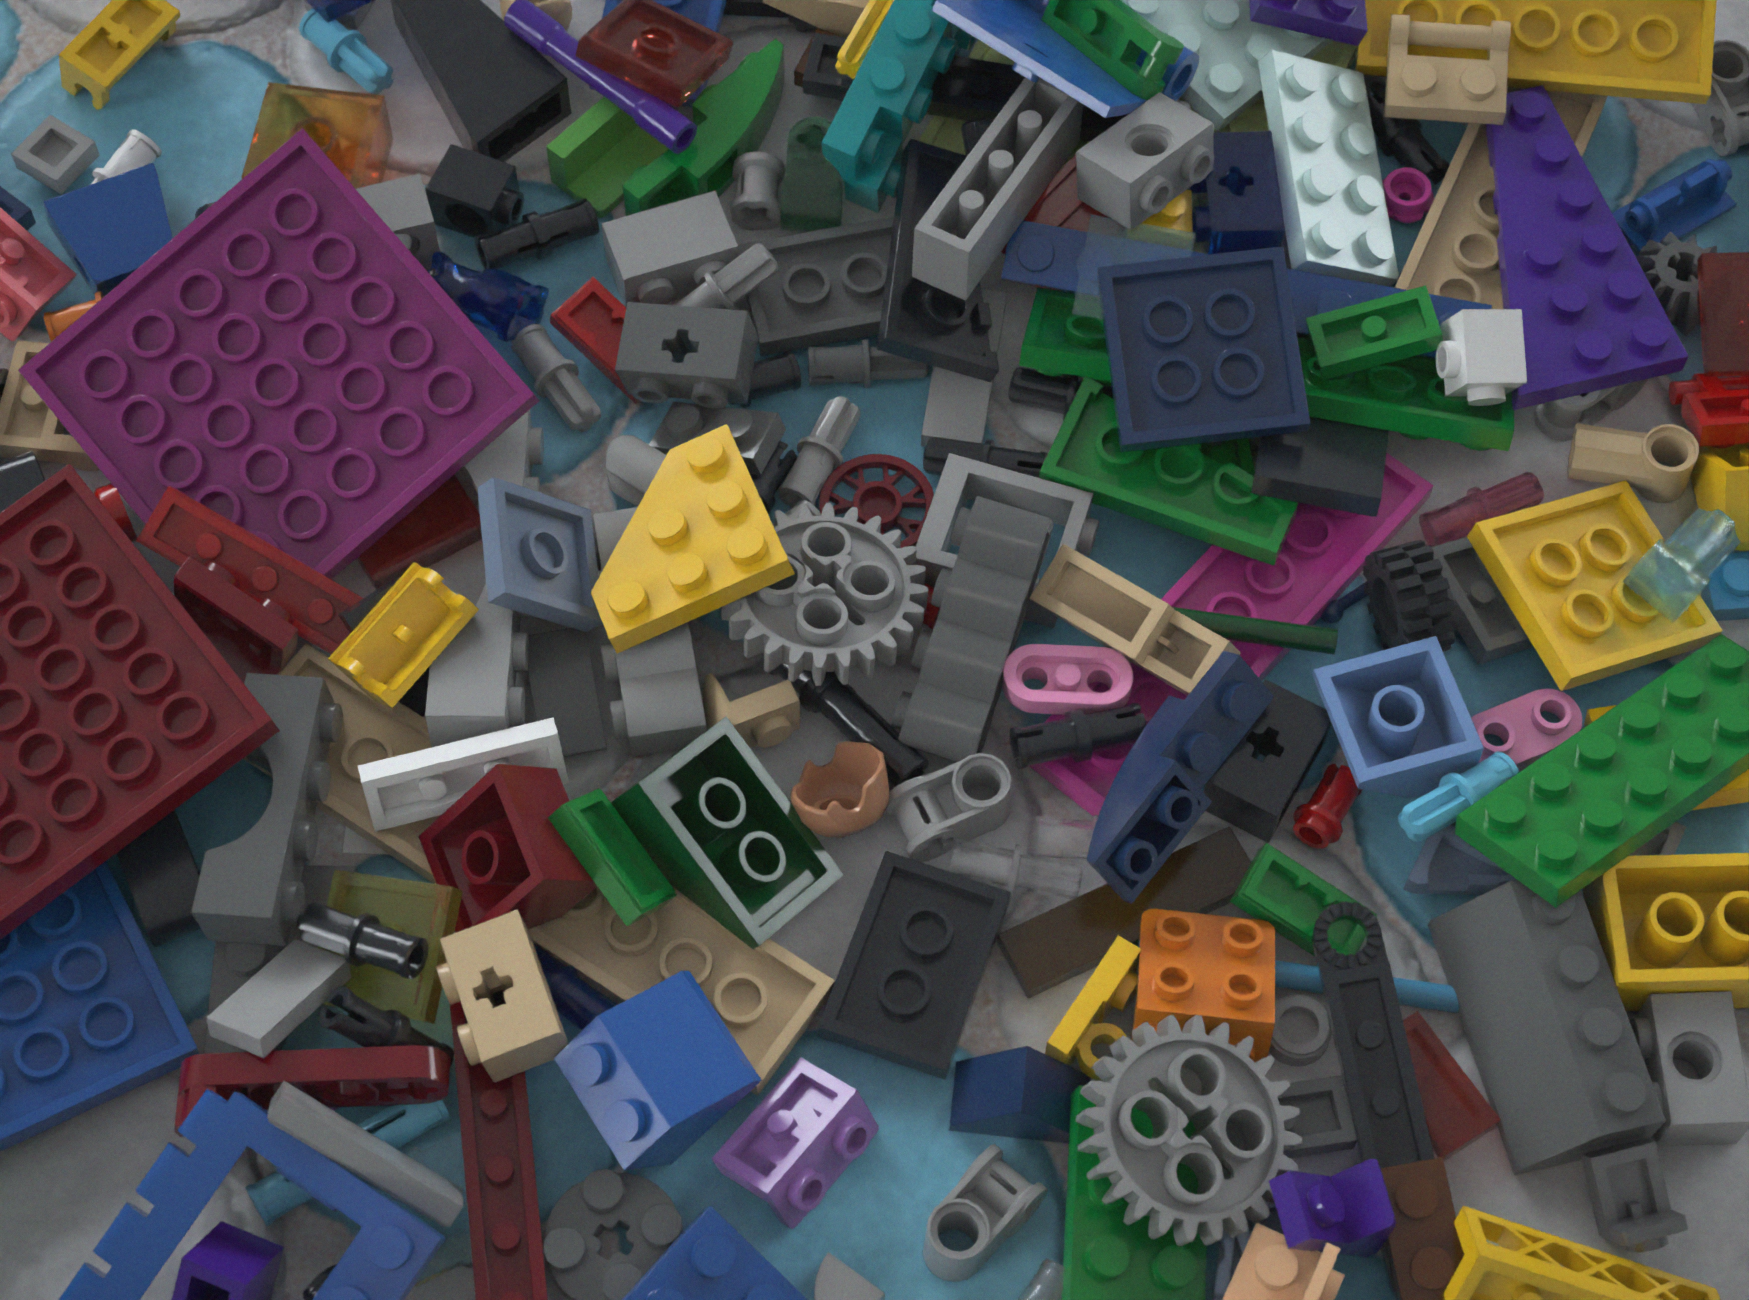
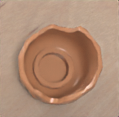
(845, 793)

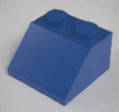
(657, 1072)

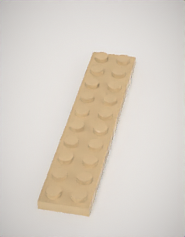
(759, 993)

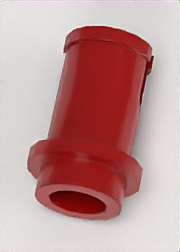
(1322, 816)

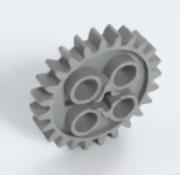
(844, 605)
(1146, 1168)

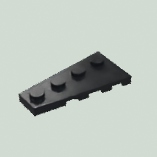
(916, 316)

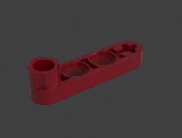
(328, 1075)

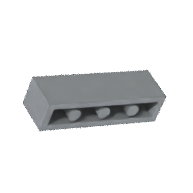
(995, 187)

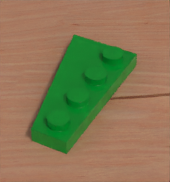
(1164, 485)

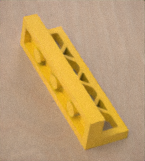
(1530, 1268)

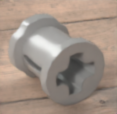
(757, 191)

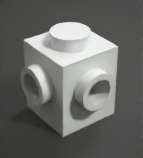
(1482, 355)

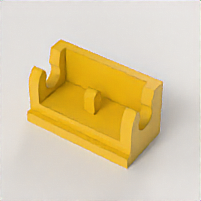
(114, 44)
(402, 635)

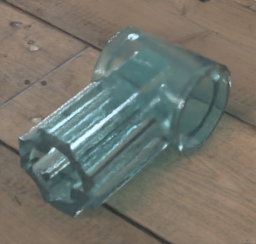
(1680, 568)

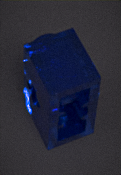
(1240, 196)

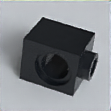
(474, 193)

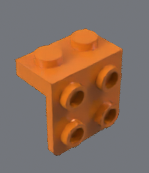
(1210, 970)

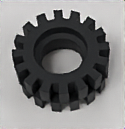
(1409, 596)

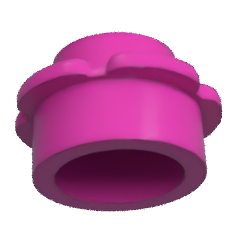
(1411, 185)

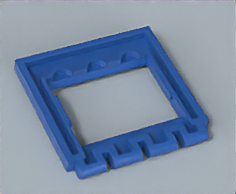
(377, 1265)

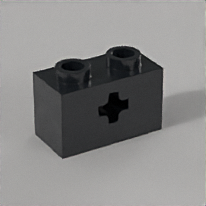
(1260, 793)

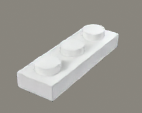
(434, 778)

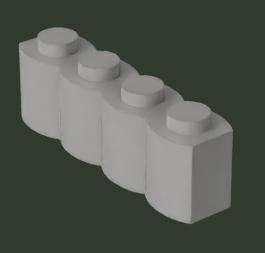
(656, 678)

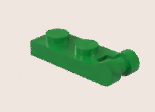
(1113, 39)

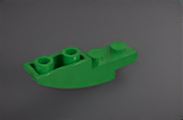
(729, 122)

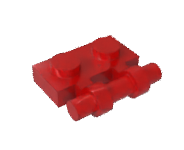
(1714, 408)

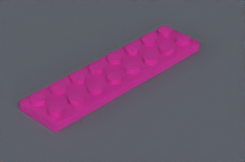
(1313, 569)

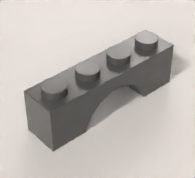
(254, 883)

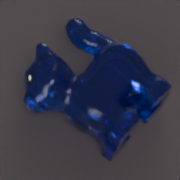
(490, 296)

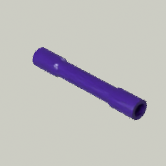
(648, 111)

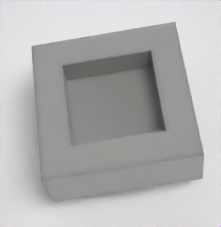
(55, 154)

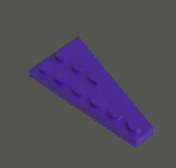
(1568, 265)

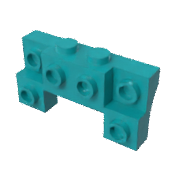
(889, 97)

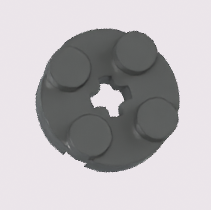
(602, 1204)

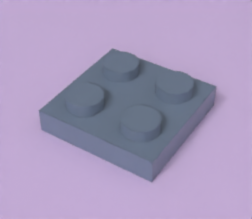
(538, 554)

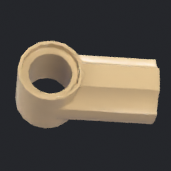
(1632, 456)

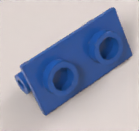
(1678, 205)

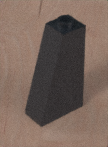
(483, 74)

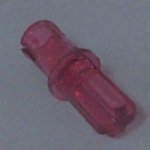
(1459, 517)

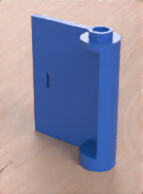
(1040, 52)

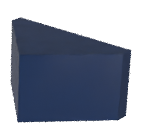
(1014, 1095)

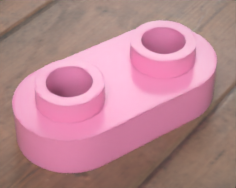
(1066, 677)
(1523, 728)

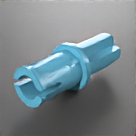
(347, 52)
(1455, 794)

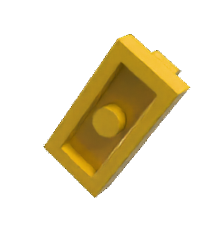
(1082, 1026)

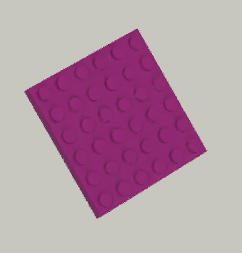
(282, 368)

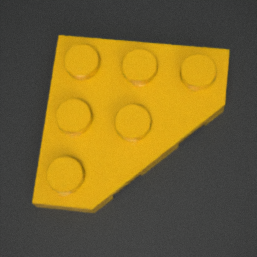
(689, 544)

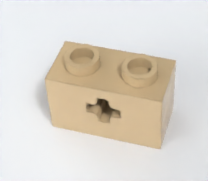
(492, 959)

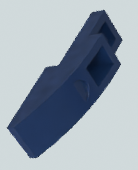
(1163, 776)

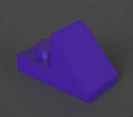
(1338, 1209)

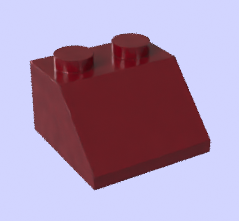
(506, 849)

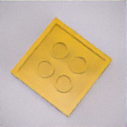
(1565, 585)

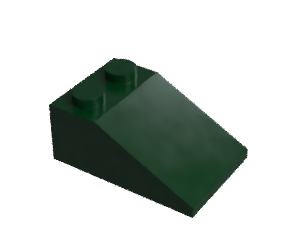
(728, 835)

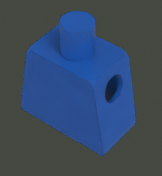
(111, 225)

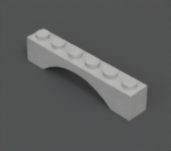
(475, 675)

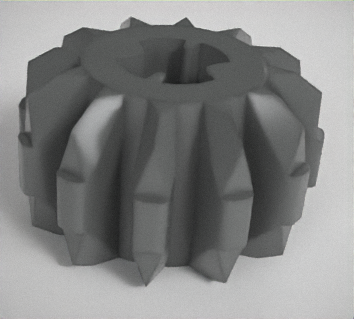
(1674, 278)

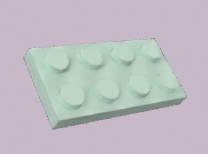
(1327, 169)

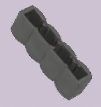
(975, 630)

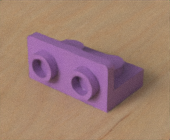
(798, 1141)

